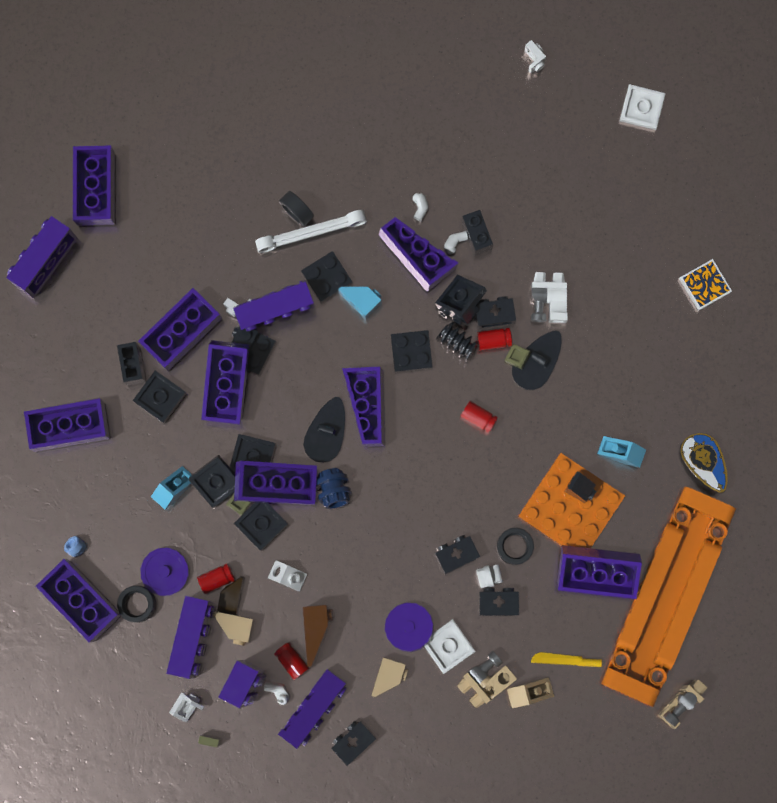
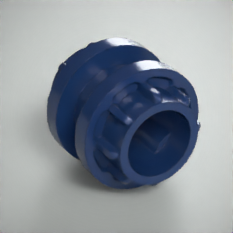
(334, 492)

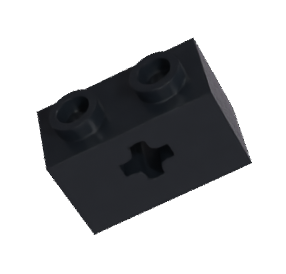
(477, 232)
(505, 316)
(131, 363)
(450, 563)
(508, 608)
(349, 753)

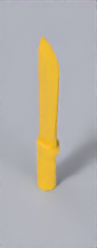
(549, 658)

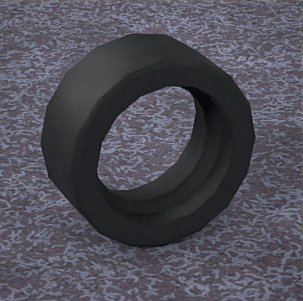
(296, 208)
(515, 531)
(136, 589)

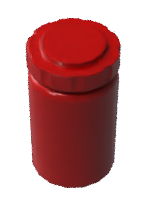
(494, 339)
(479, 416)
(216, 578)
(291, 661)

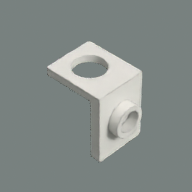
(288, 576)

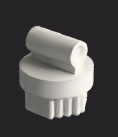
(489, 576)

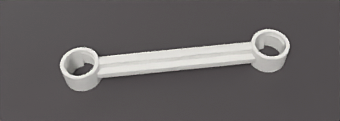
(270, 243)

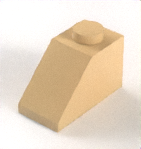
(235, 627)
(389, 676)
(530, 692)

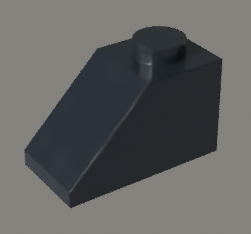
(581, 487)

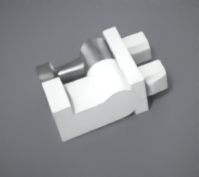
(549, 292)

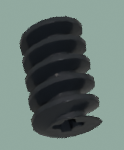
(458, 341)

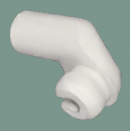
(421, 201)
(452, 241)
(279, 691)

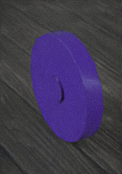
(164, 571)
(409, 627)

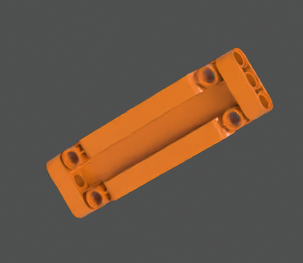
(668, 596)

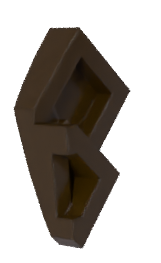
(230, 596)

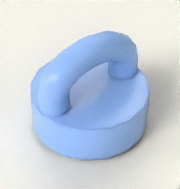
(74, 546)

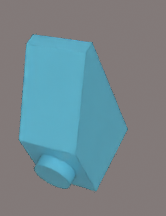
(362, 299)
(622, 451)
(172, 488)

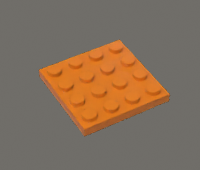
(562, 515)

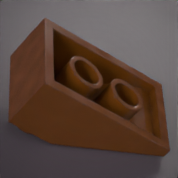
(316, 625)

